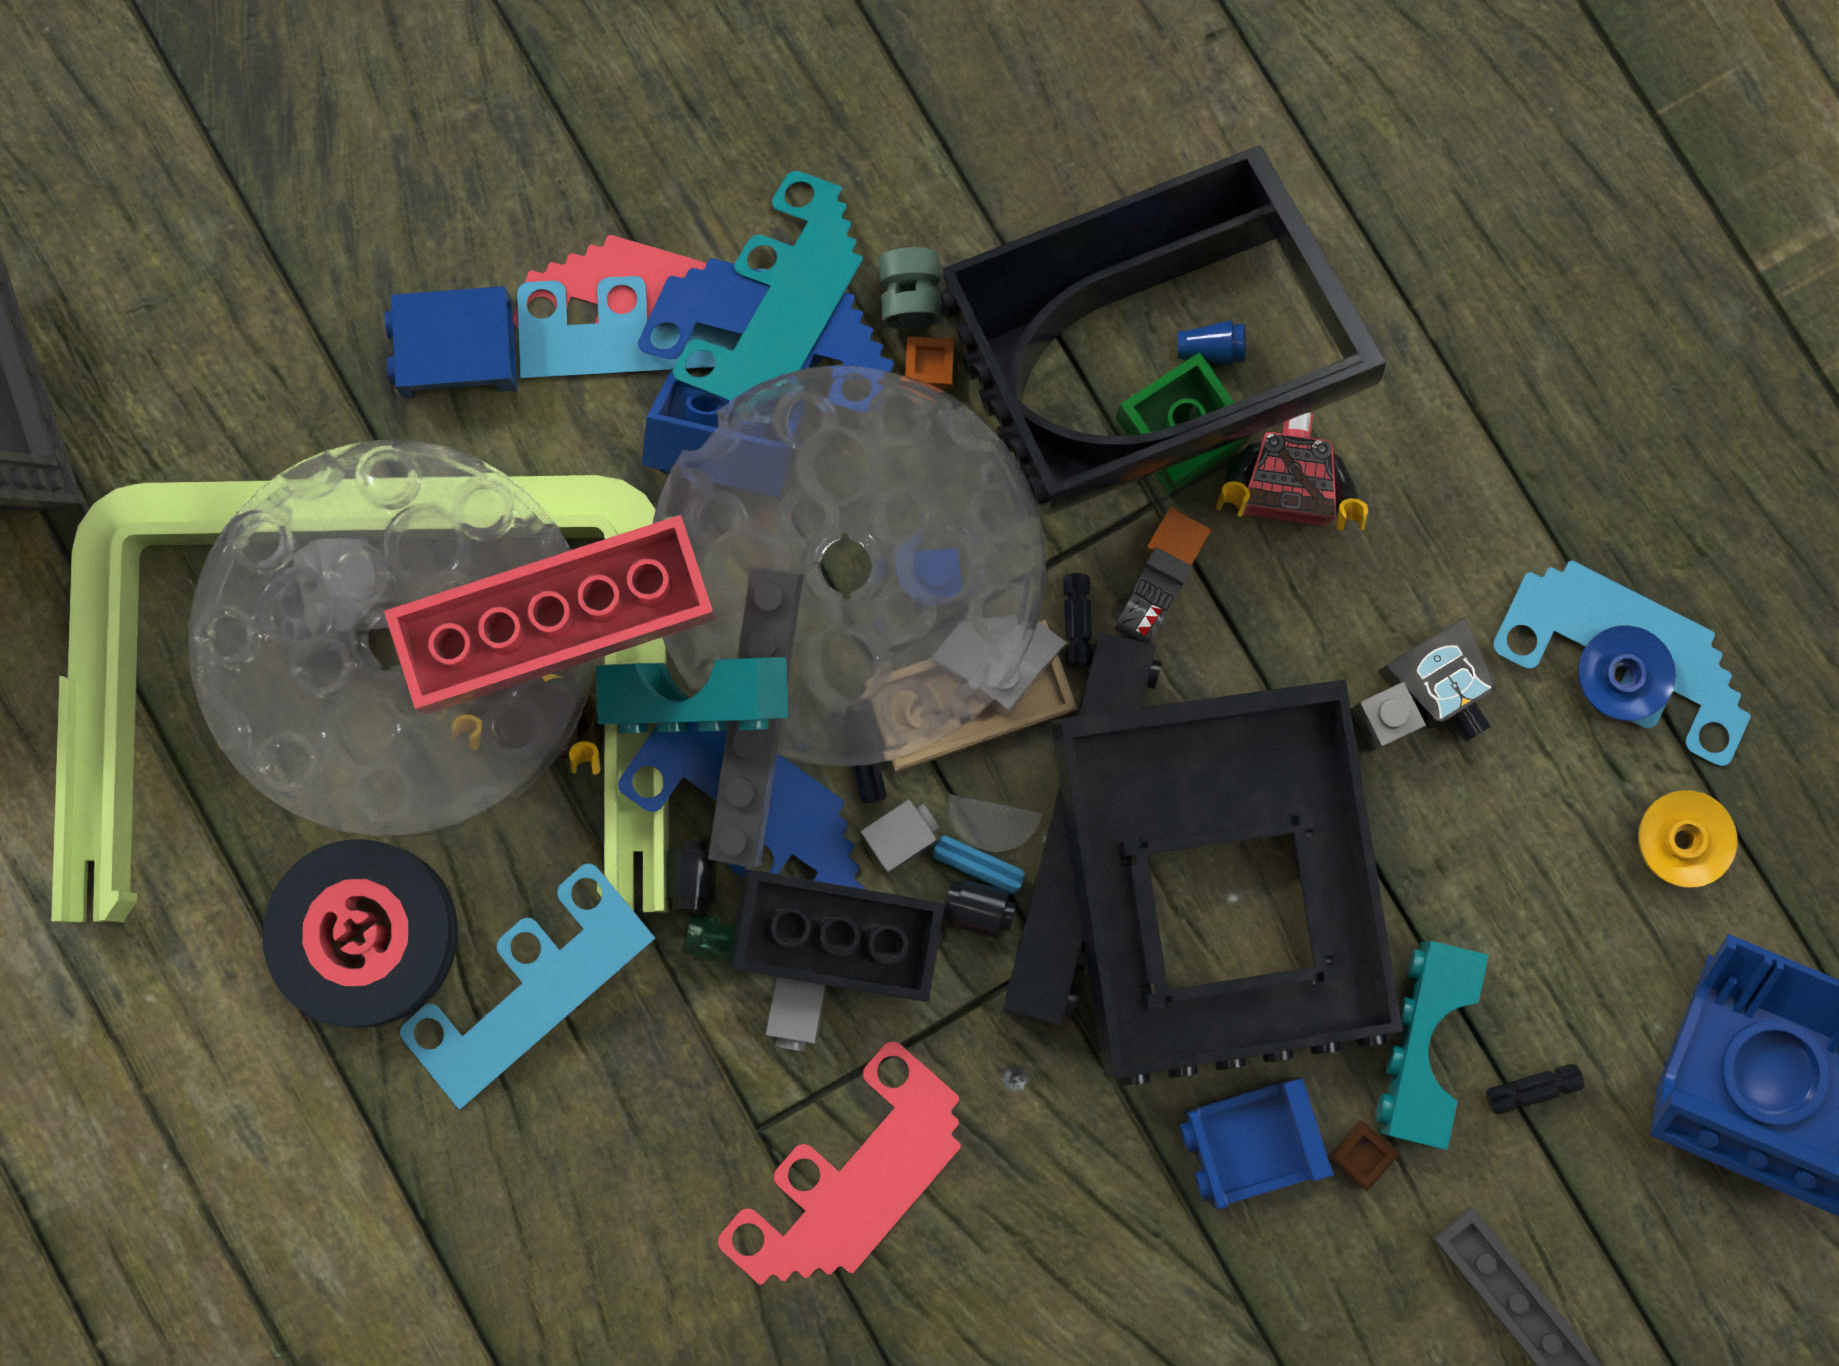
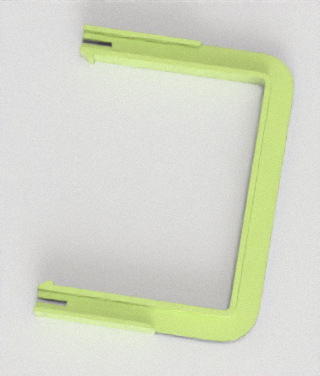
(100, 688)

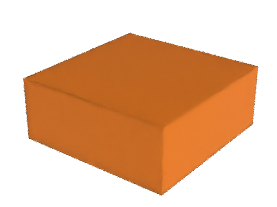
(930, 360)
(1179, 536)

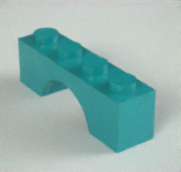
(736, 690)
(1416, 1103)

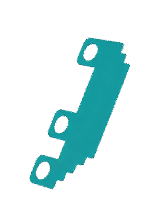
(800, 300)

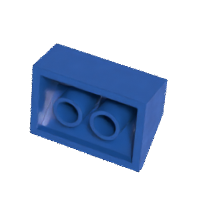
(678, 421)

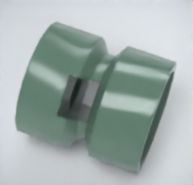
(910, 282)

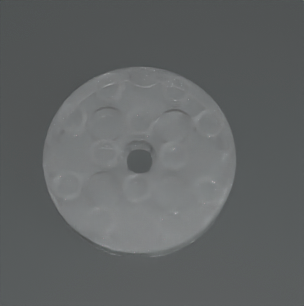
(946, 540)
(289, 658)

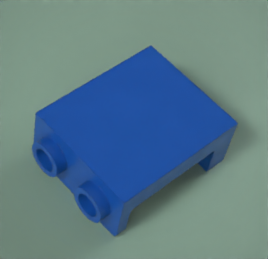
(452, 340)
(1255, 1142)

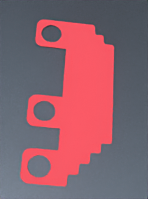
(614, 259)
(862, 1202)

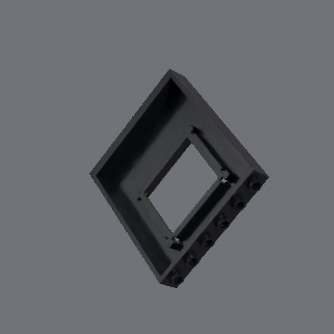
(1210, 778)

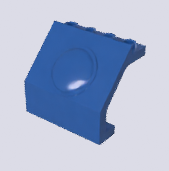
(1758, 1073)

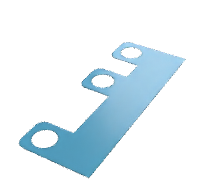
(611, 346)
(548, 991)

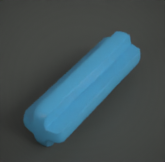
(978, 864)

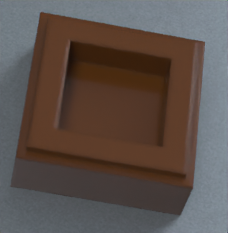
(1363, 1155)

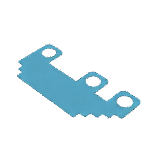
(1586, 603)

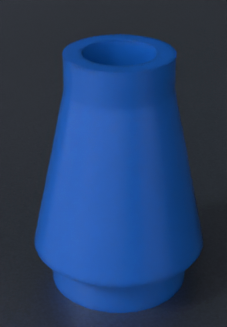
(1217, 343)

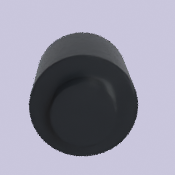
(691, 876)
(979, 908)

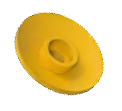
(1709, 832)

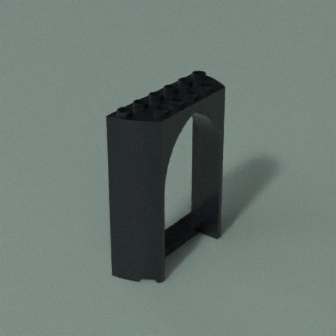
(1037, 286)

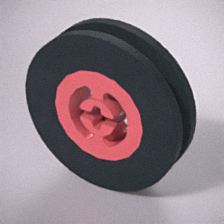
(329, 886)

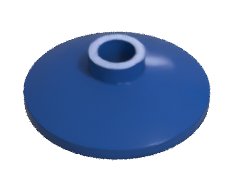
(1650, 668)

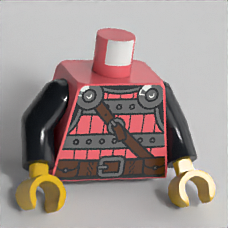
(1293, 480)

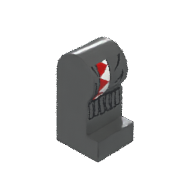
(1153, 596)

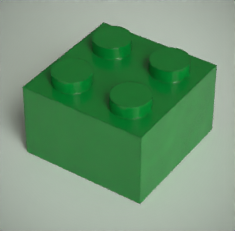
(1173, 400)

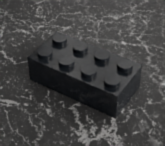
(836, 935)

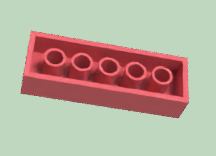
(549, 615)

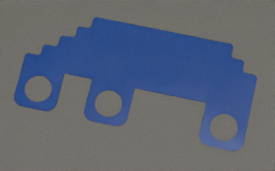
(729, 301)
(800, 814)

